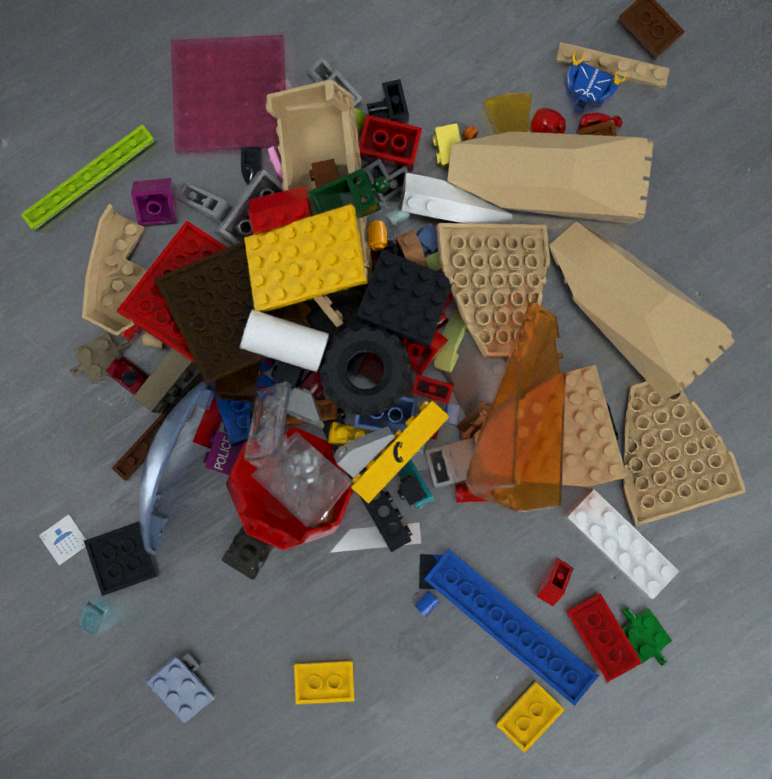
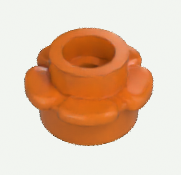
(469, 133)

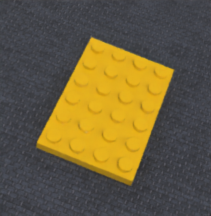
(305, 259)

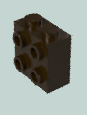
(240, 385)

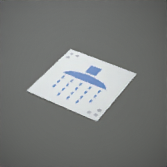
(63, 539)

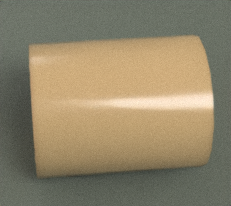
(151, 341)

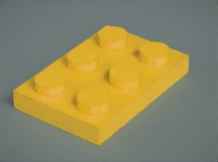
(324, 682)
(530, 717)

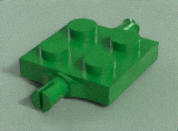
(646, 635)

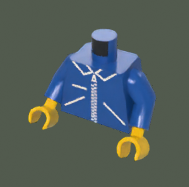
(590, 84)

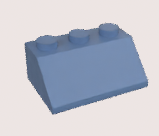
(392, 418)

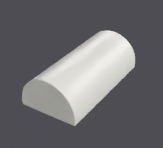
(284, 340)

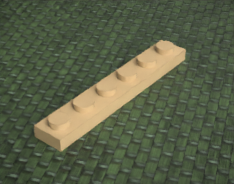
(610, 64)

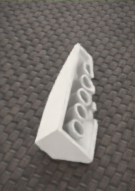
(447, 202)

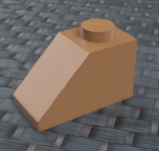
(410, 248)

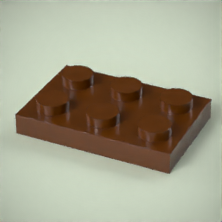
(651, 26)

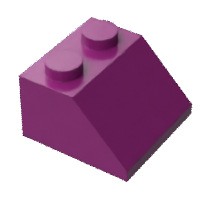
(154, 201)

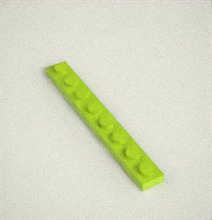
(87, 177)

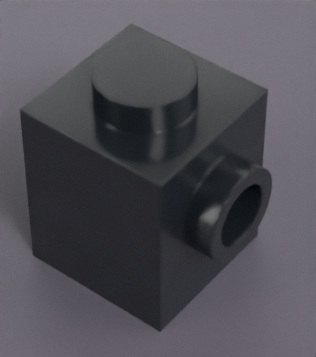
(411, 490)

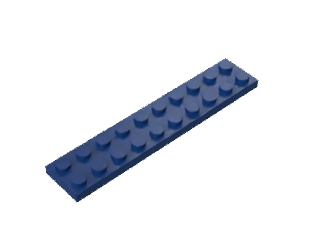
(511, 627)

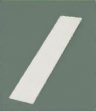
(371, 538)

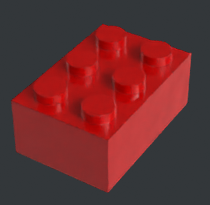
(390, 142)

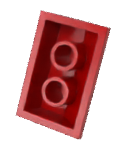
(279, 209)
(420, 355)

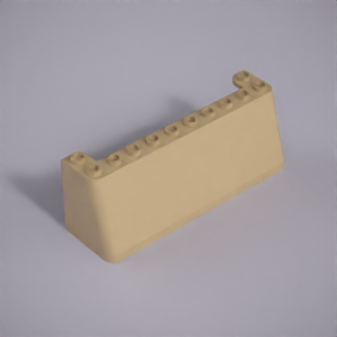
(317, 126)

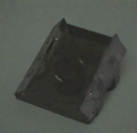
(247, 554)

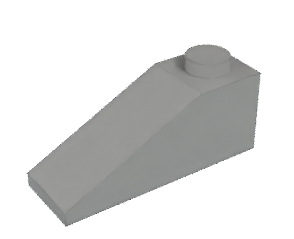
(203, 202)
(360, 451)

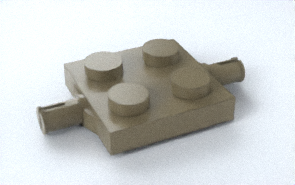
(97, 356)

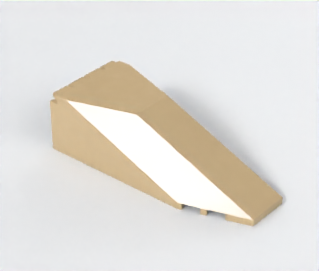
(557, 173)
(639, 310)

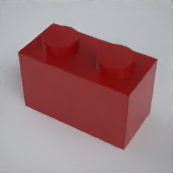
(432, 388)

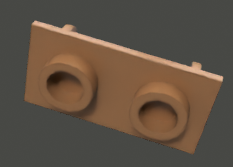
(473, 421)

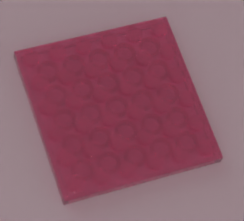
(224, 90)

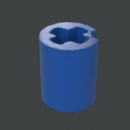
(427, 603)

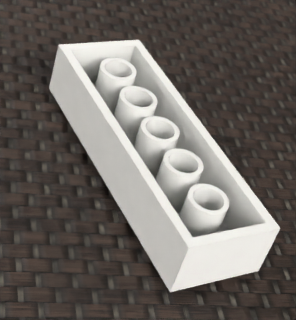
(621, 543)

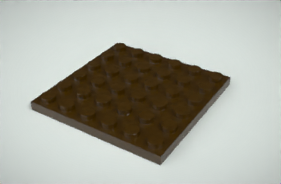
(211, 310)

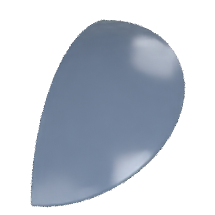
(153, 523)

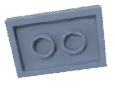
(180, 689)

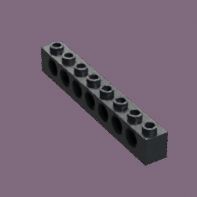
(393, 540)

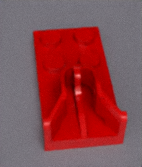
(604, 638)

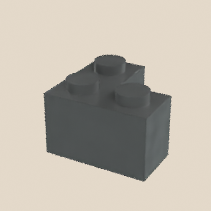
(396, 178)

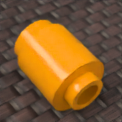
(377, 235)

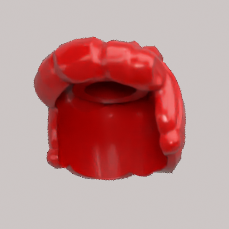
(548, 121)

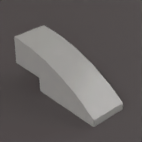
(323, 71)

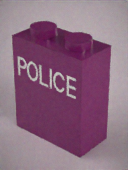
(222, 455)

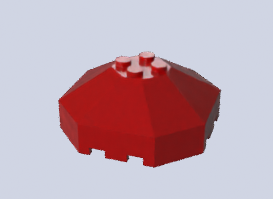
(266, 516)

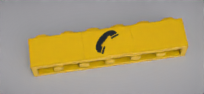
(400, 451)

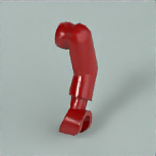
(589, 118)

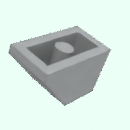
(305, 407)

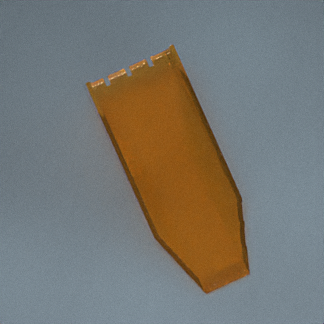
(523, 431)

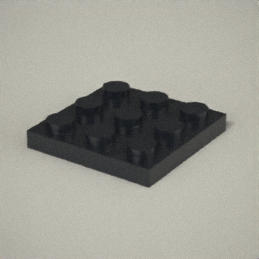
(120, 559)

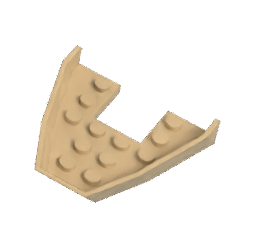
(109, 272)

